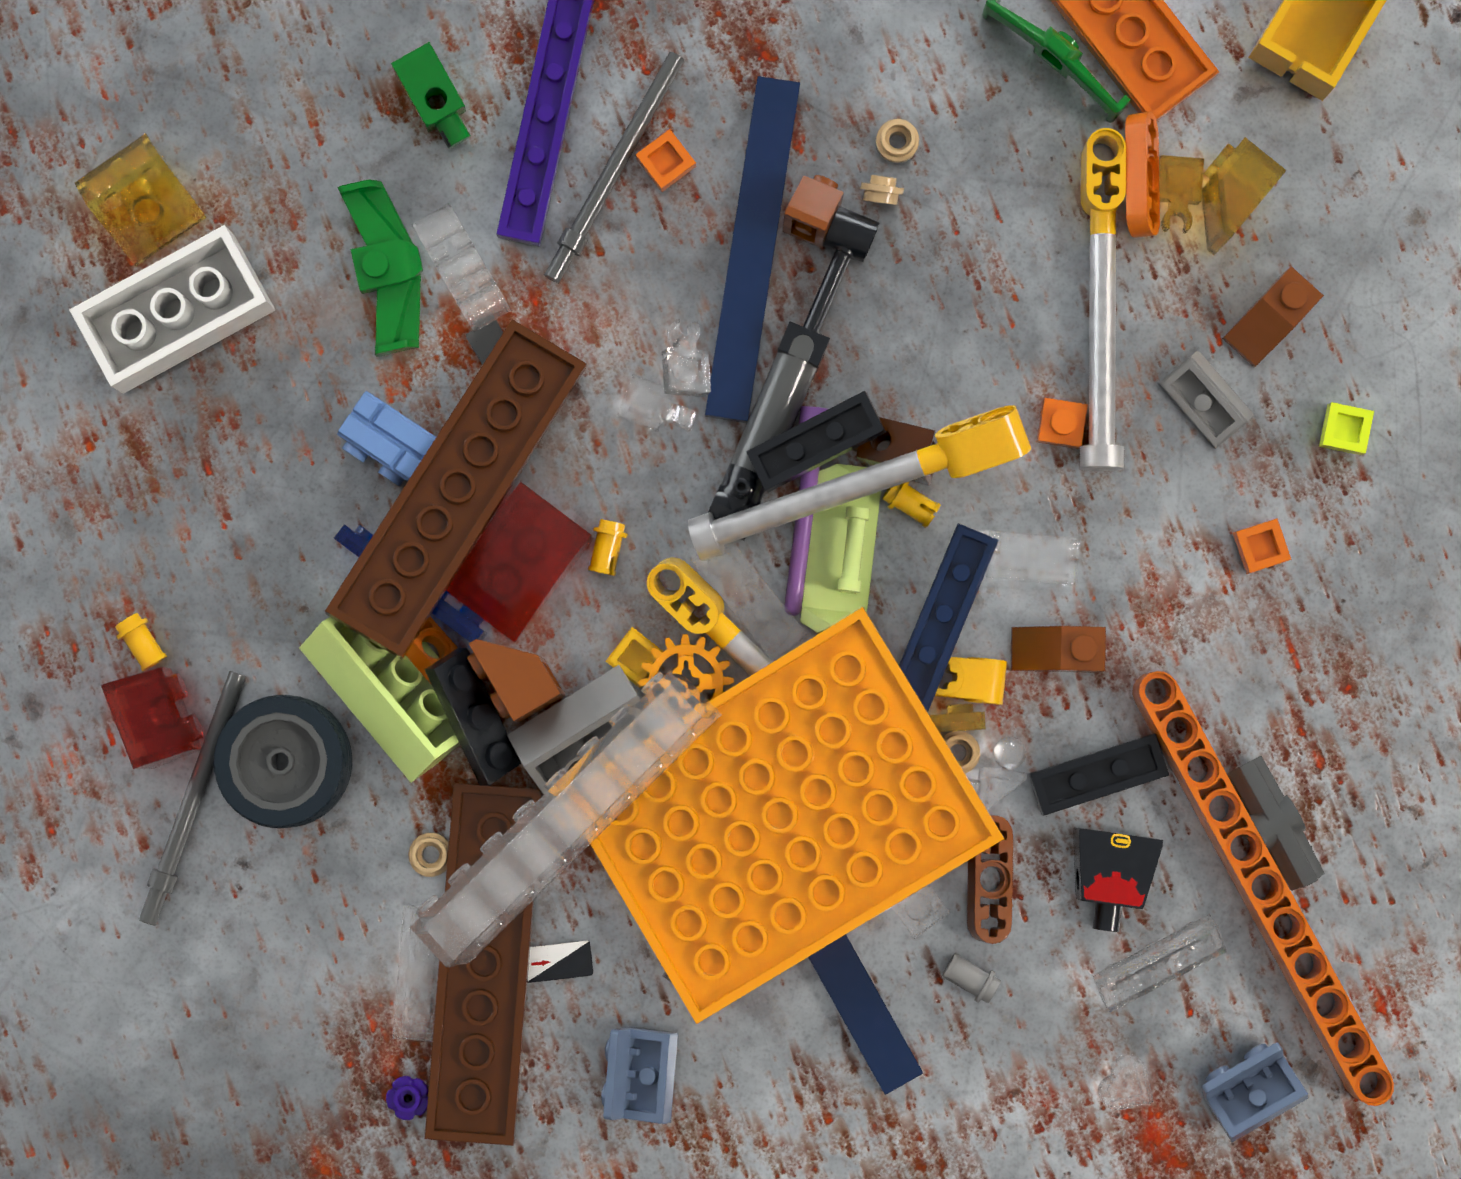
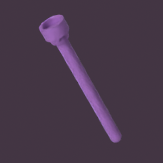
(801, 535)

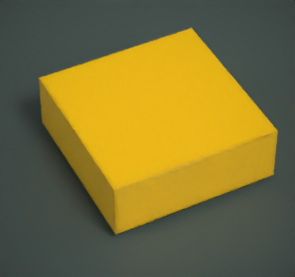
(631, 653)

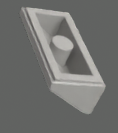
(1207, 399)

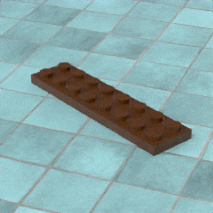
(456, 489)
(482, 1001)

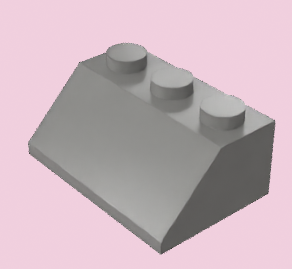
(559, 732)

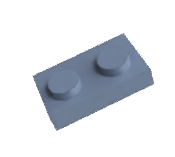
(640, 1075)
(1253, 1090)

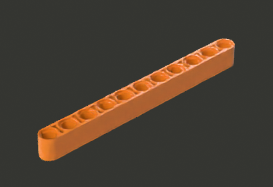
(1279, 900)

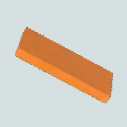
(1141, 50)

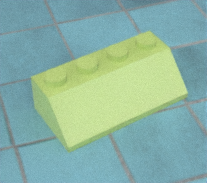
(384, 695)

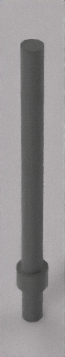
(573, 239)
(163, 879)

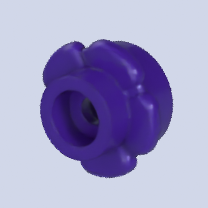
(403, 1086)

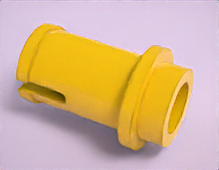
(911, 503)
(607, 547)
(140, 641)

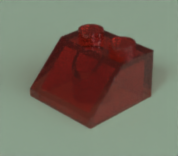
(153, 717)

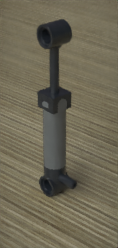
(793, 367)

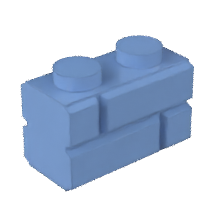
(386, 437)

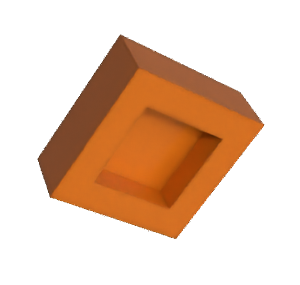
(665, 160)
(1062, 423)
(1261, 546)

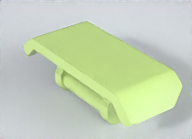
(839, 557)

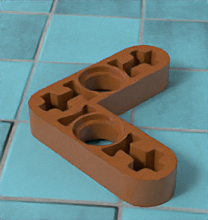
(1003, 912)

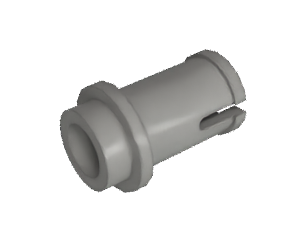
(971, 978)

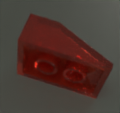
(519, 562)

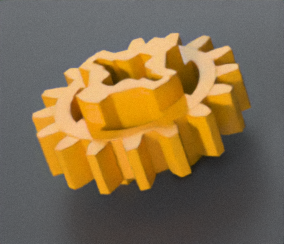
(684, 652)

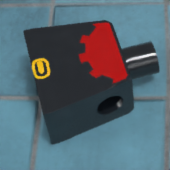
(1113, 872)

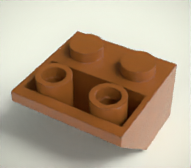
(520, 679)

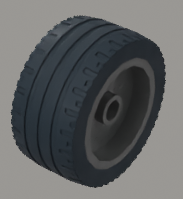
(316, 767)

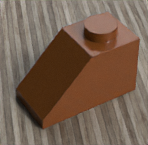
(812, 209)
(1273, 316)
(1058, 649)

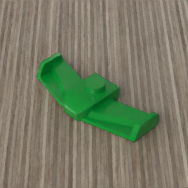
(1060, 53)
(386, 265)

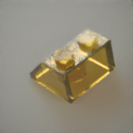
(1236, 187)
(140, 200)

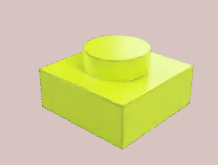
(1346, 428)

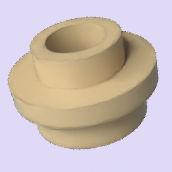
(902, 128)
(881, 190)
(970, 745)
(417, 859)

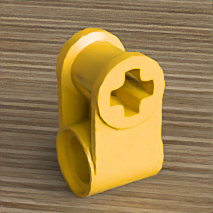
(975, 680)

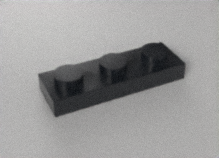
(816, 441)
(473, 717)
(1098, 774)

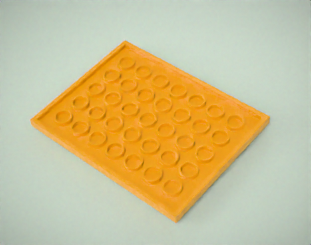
(792, 818)

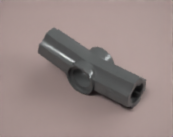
(1277, 823)

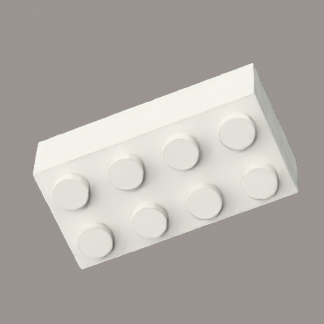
(172, 310)

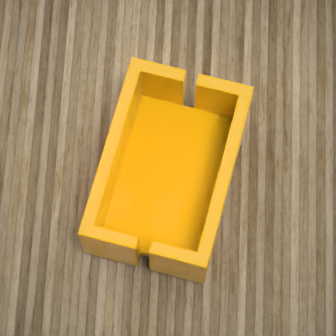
(1315, 40)

